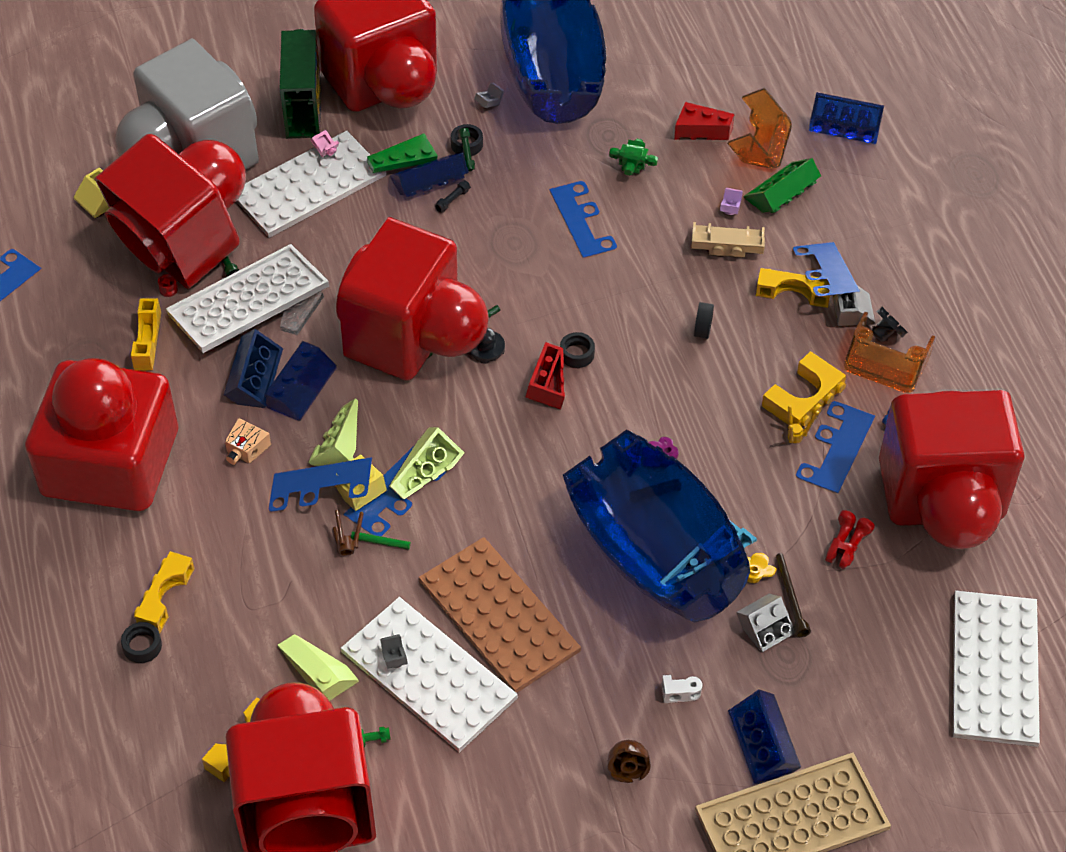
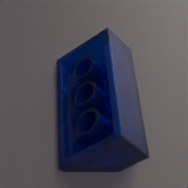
(846, 118)
(429, 174)
(300, 381)
(764, 737)

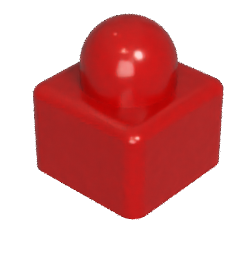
(377, 50)
(175, 204)
(407, 301)
(102, 434)
(951, 463)
(300, 774)

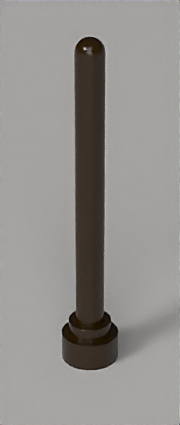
(801, 627)

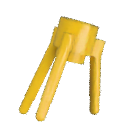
(796, 431)

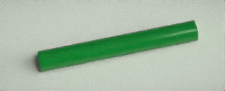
(382, 540)

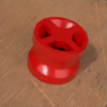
(167, 285)

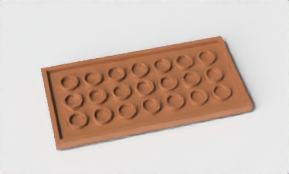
(499, 615)

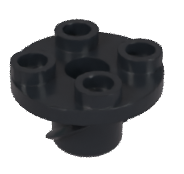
(887, 326)
(489, 348)

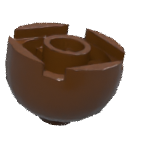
(628, 761)

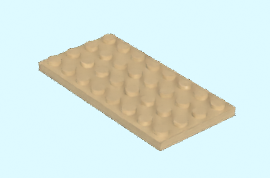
(797, 812)

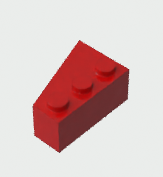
(704, 123)

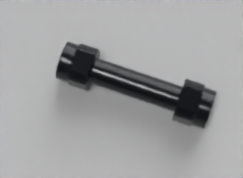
(462, 188)

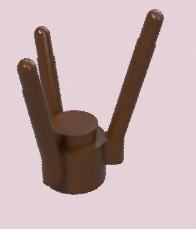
(344, 543)

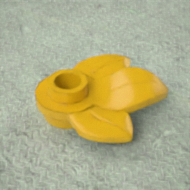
(759, 567)

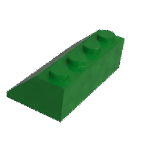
(784, 185)

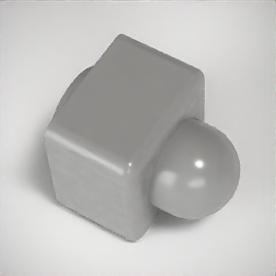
(188, 100)

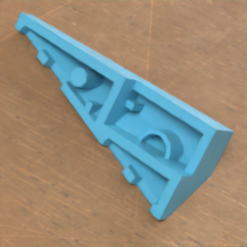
(745, 537)

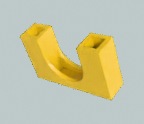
(818, 372)

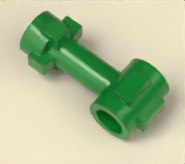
(383, 735)

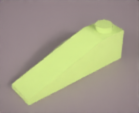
(340, 439)
(428, 459)
(318, 667)

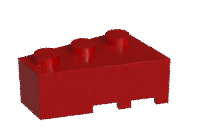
(547, 379)

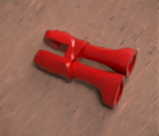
(847, 522)

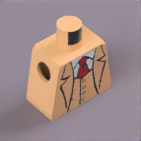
(246, 442)

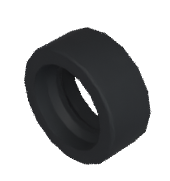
(475, 132)
(703, 320)
(578, 338)
(137, 629)

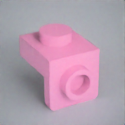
(324, 144)

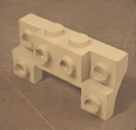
(728, 240)

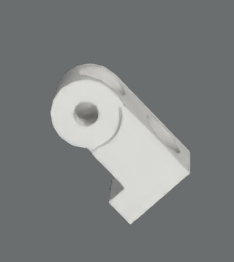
(681, 689)

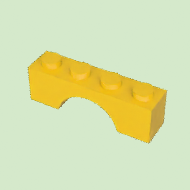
(774, 282)
(148, 327)
(174, 571)
(216, 758)

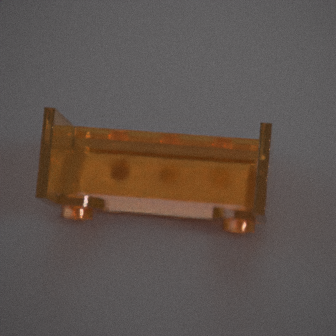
(771, 132)
(883, 363)

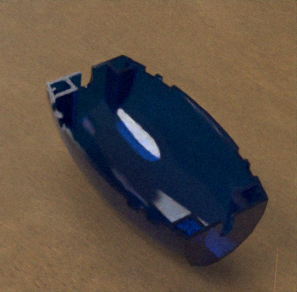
(555, 55)
(652, 514)

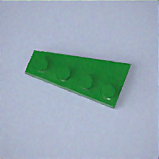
(405, 154)

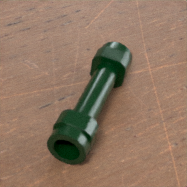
(463, 135)

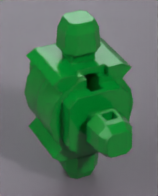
(633, 156)

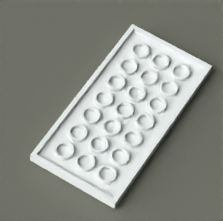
(306, 185)
(247, 298)
(995, 669)
(440, 680)

